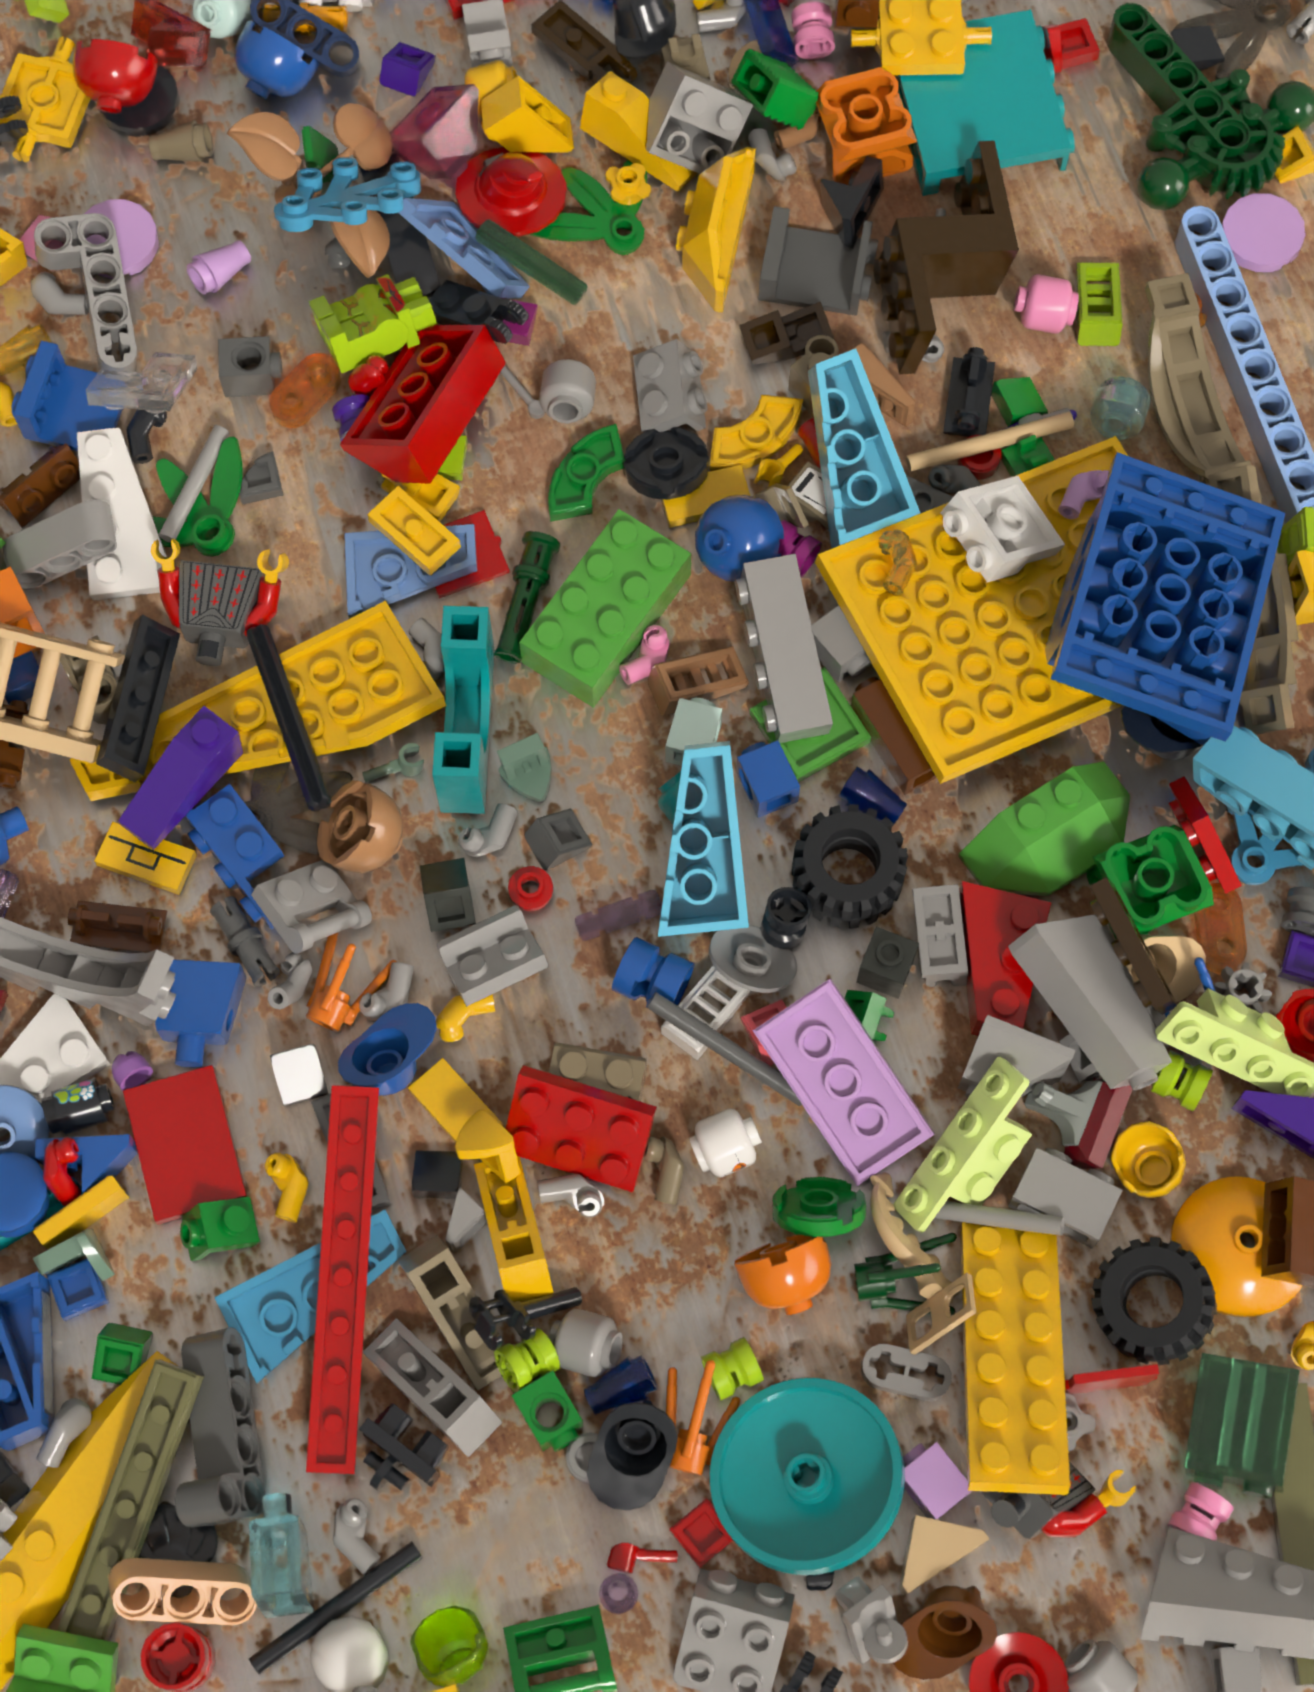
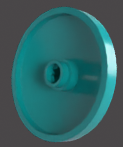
(807, 1476)

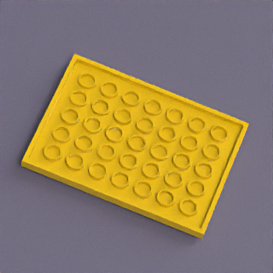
(965, 651)

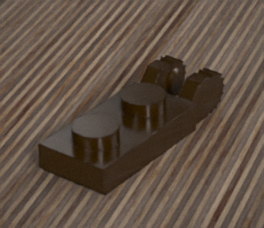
(580, 44)

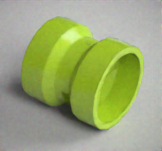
(1191, 1085)
(526, 1360)
(733, 1368)

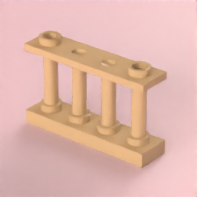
(34, 728)

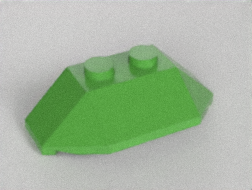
(1051, 833)

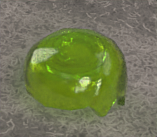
(449, 1646)

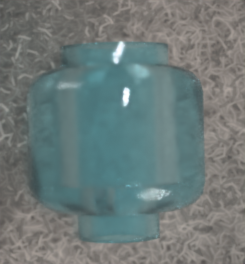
(1120, 408)

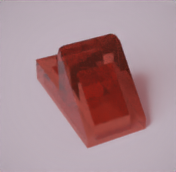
(170, 35)

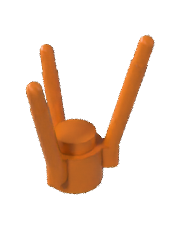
(329, 1004)
(691, 1451)

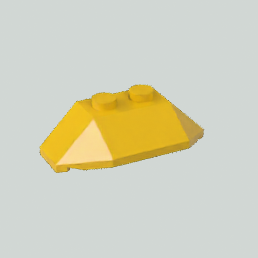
(716, 224)

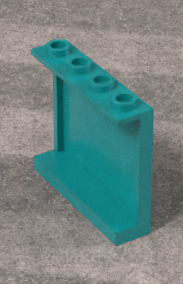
(999, 97)

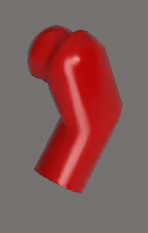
(55, 1169)

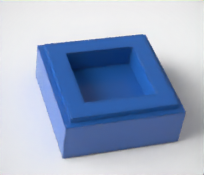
(77, 1289)

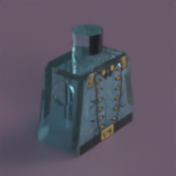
(280, 1575)

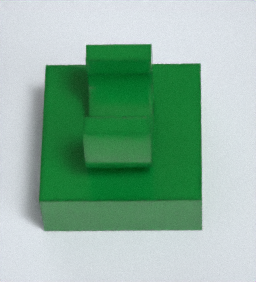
(1026, 455)
(869, 1009)

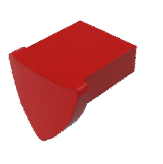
(1070, 44)

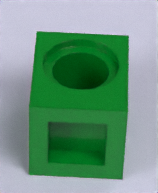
(545, 1391)

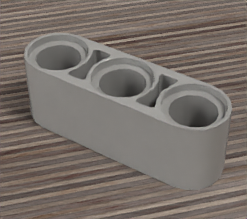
(61, 543)

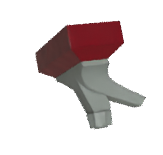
(1085, 1118)

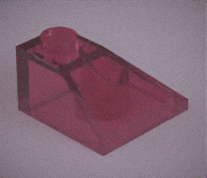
(439, 131)

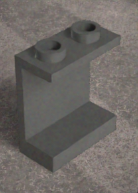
(815, 267)

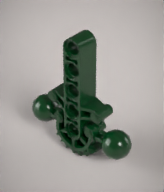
(1222, 147)

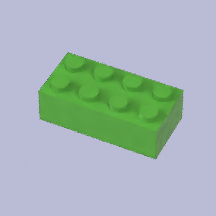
(605, 607)

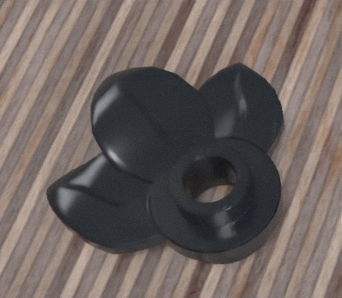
(174, 1541)

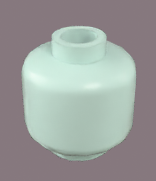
(223, 17)

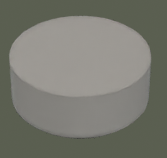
(579, 1454)

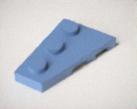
(455, 236)
(383, 572)

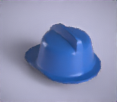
(389, 1049)

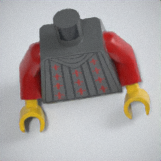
(217, 601)
(1057, 1514)

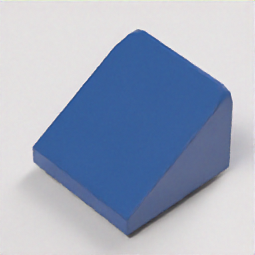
(22, 678)

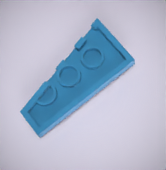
(280, 1305)

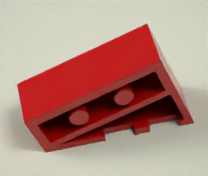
(995, 978)

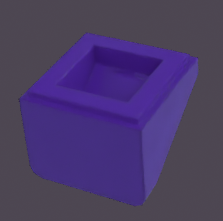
(406, 68)

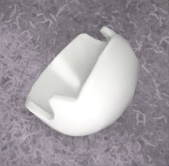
(349, 1655)

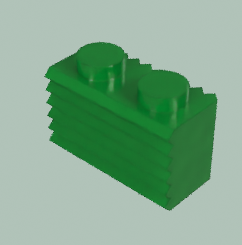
(775, 89)

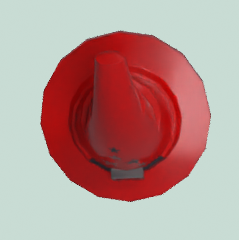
(511, 189)

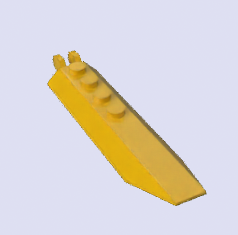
(60, 1518)

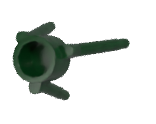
(877, 1279)

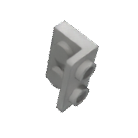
(491, 955)

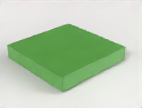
(818, 752)

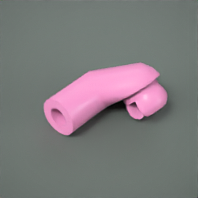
(652, 651)

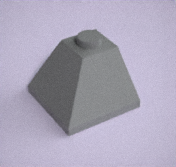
(1029, 1053)

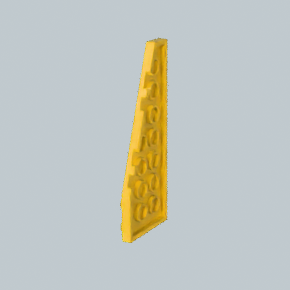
(348, 687)

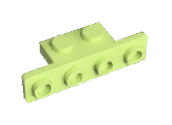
(1238, 1042)
(971, 1150)

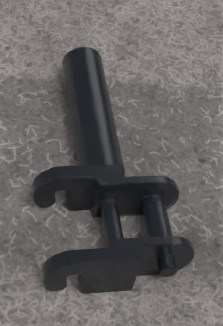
(517, 1313)

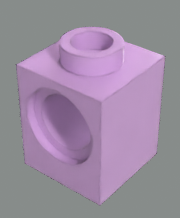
(933, 1480)

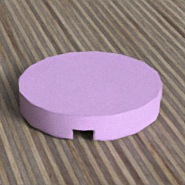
(134, 232)
(1263, 232)

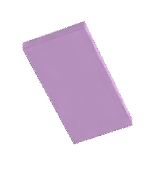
(844, 1082)

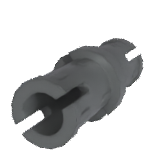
(245, 941)

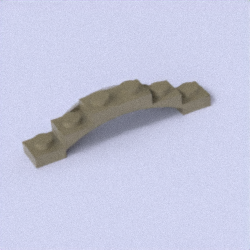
(1183, 381)
(1271, 663)

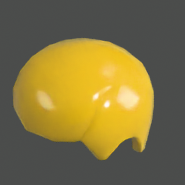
(1148, 1159)

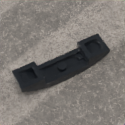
(408, 247)

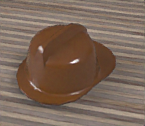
(946, 1633)

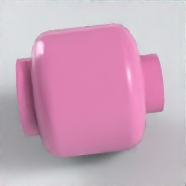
(1046, 303)

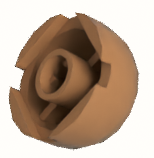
(361, 829)

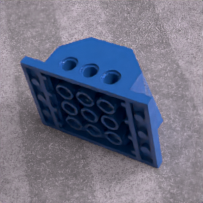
(1165, 598)

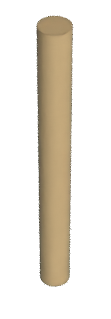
(989, 441)

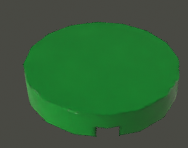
(819, 1207)

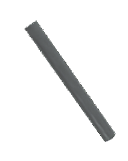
(721, 1045)

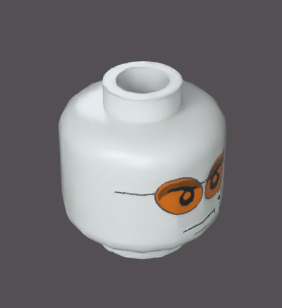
(725, 1142)

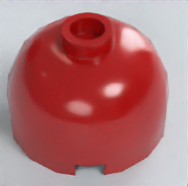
(113, 73)

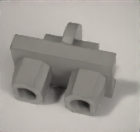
(871, 1622)

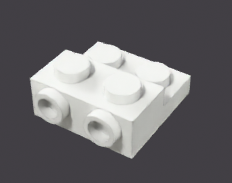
(1000, 528)

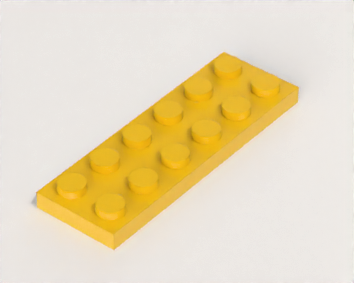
(1014, 1363)

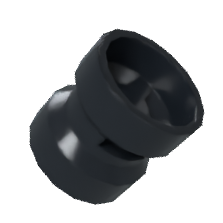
(785, 917)

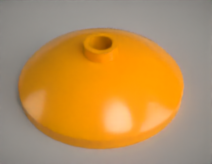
(1211, 1229)

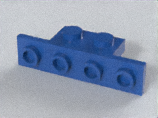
(237, 842)

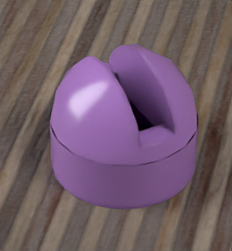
(131, 1070)

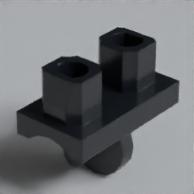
(386, 1433)

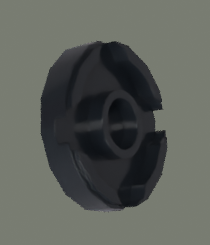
(150, 114)
(666, 463)

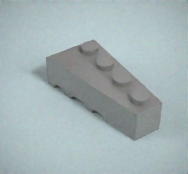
(783, 648)
(1230, 1597)

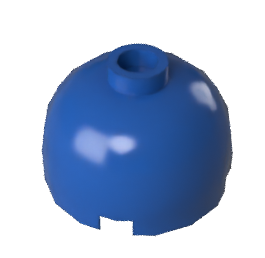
(271, 63)
(736, 533)

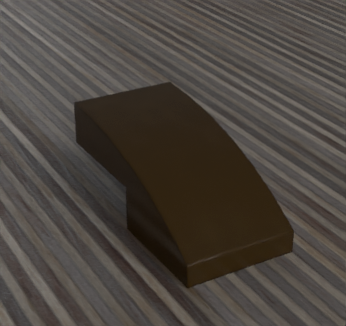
(784, 337)

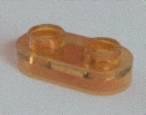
(309, 390)
(1222, 926)

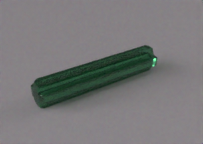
(531, 262)

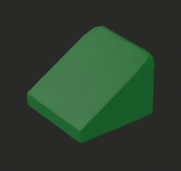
(318, 151)
(1017, 399)
(120, 1352)

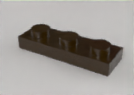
(1131, 947)

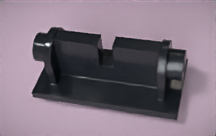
(969, 394)

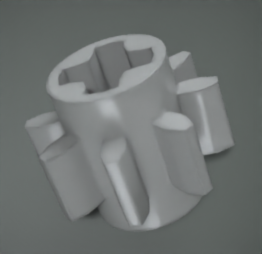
(1244, 979)

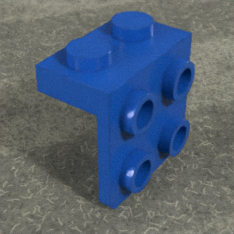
(55, 401)

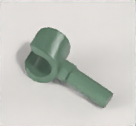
(397, 765)

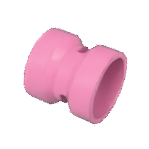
(812, 26)
(1201, 1512)

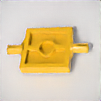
(921, 37)
(48, 98)

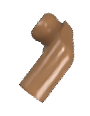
(789, 137)

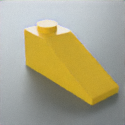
(619, 119)
(514, 1234)

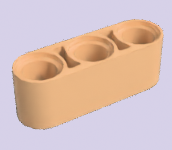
(164, 1576)

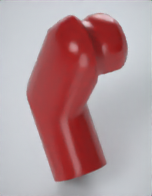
(368, 376)

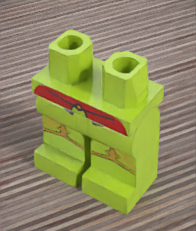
(372, 321)

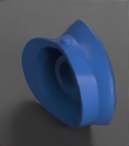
(22, 1194)

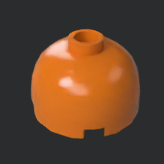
(786, 1273)

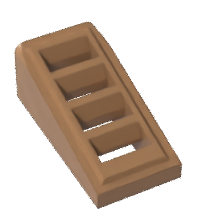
(891, 394)
(674, 670)

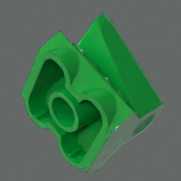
(1155, 877)

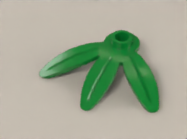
(606, 219)
(206, 520)

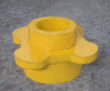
(625, 192)

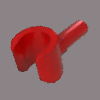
(624, 1555)

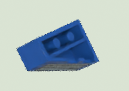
(25, 1361)

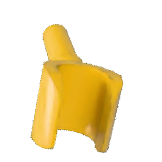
(774, 469)

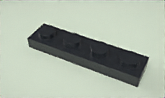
(138, 699)

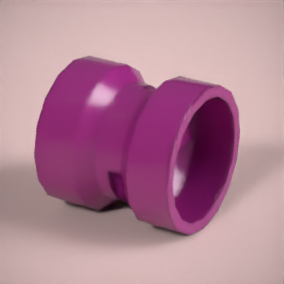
(805, 547)

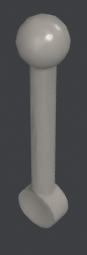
(535, 409)

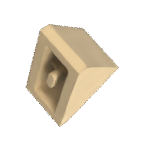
(933, 1548)

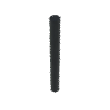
(335, 1608)

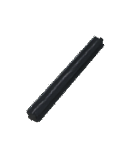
(288, 718)

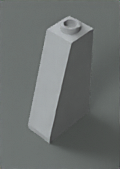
(1093, 998)

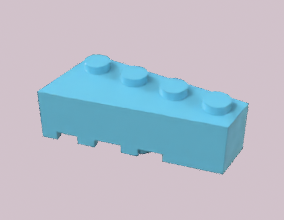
(856, 454)
(1261, 782)
(705, 856)

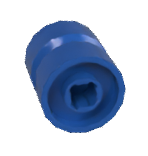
(647, 971)

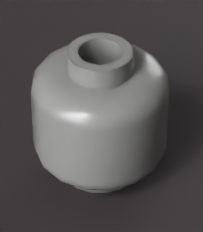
(567, 390)
(586, 1342)
(1099, 1669)

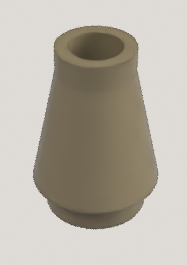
(183, 143)

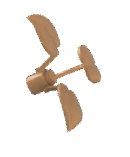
(272, 148)

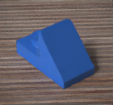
(97, 1156)

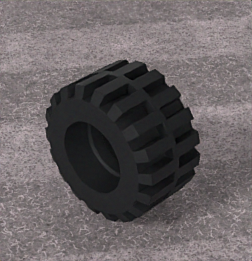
(855, 832)
(1148, 1260)

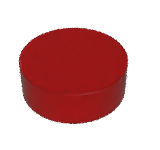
(982, 464)

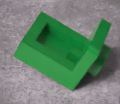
(219, 1227)

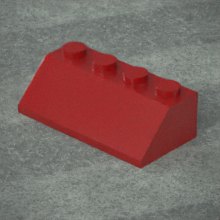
(425, 402)

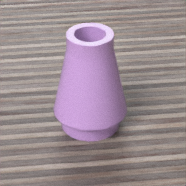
(216, 267)

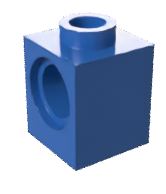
(767, 778)

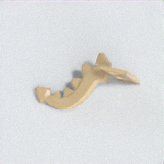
(931, 1286)

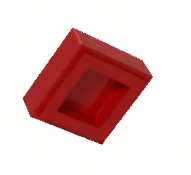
(701, 1533)

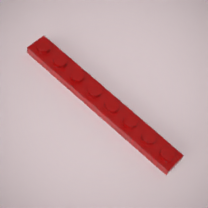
(342, 1280)

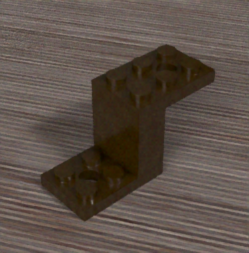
(945, 257)

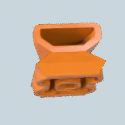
(865, 120)

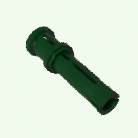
(529, 576)

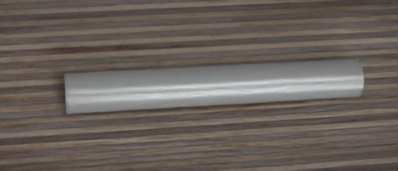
(193, 484)
(1002, 1218)

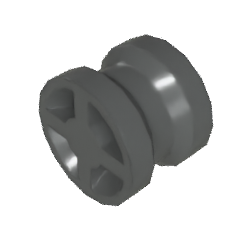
(1301, 911)

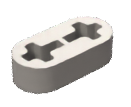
(904, 1384)

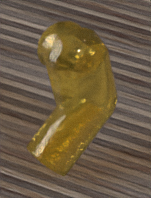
(903, 557)

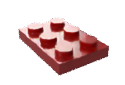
(579, 1128)

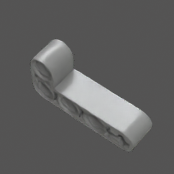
(100, 298)

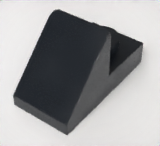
(853, 203)

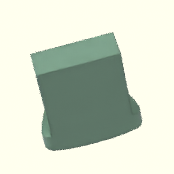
(527, 767)
(70, 1250)

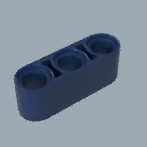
(326, 40)

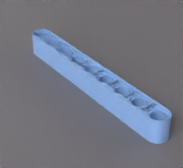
(1247, 357)

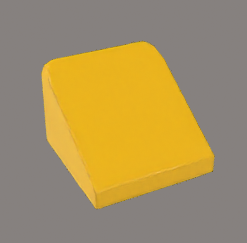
(1297, 156)

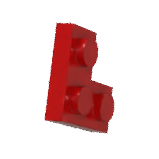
(1200, 830)

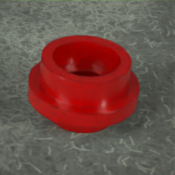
(535, 900)

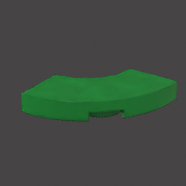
(582, 472)

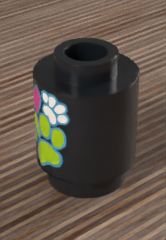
(78, 1106)

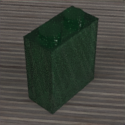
(1242, 1425)

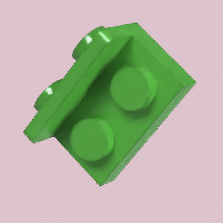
(62, 1662)

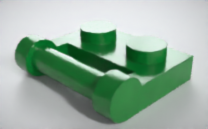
(559, 1644)

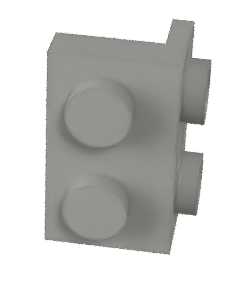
(670, 387)

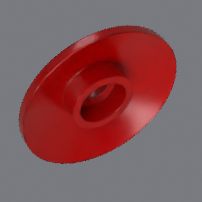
(1021, 1655)

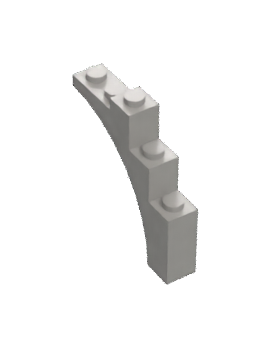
(89, 976)

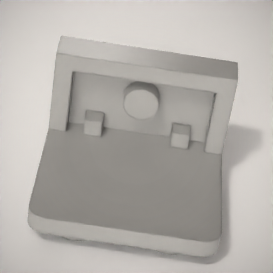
(733, 1634)

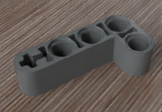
(222, 1434)

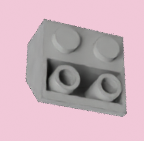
(693, 119)

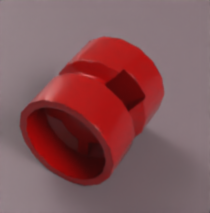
(177, 1657)

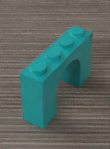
(463, 747)

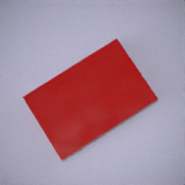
(184, 1143)

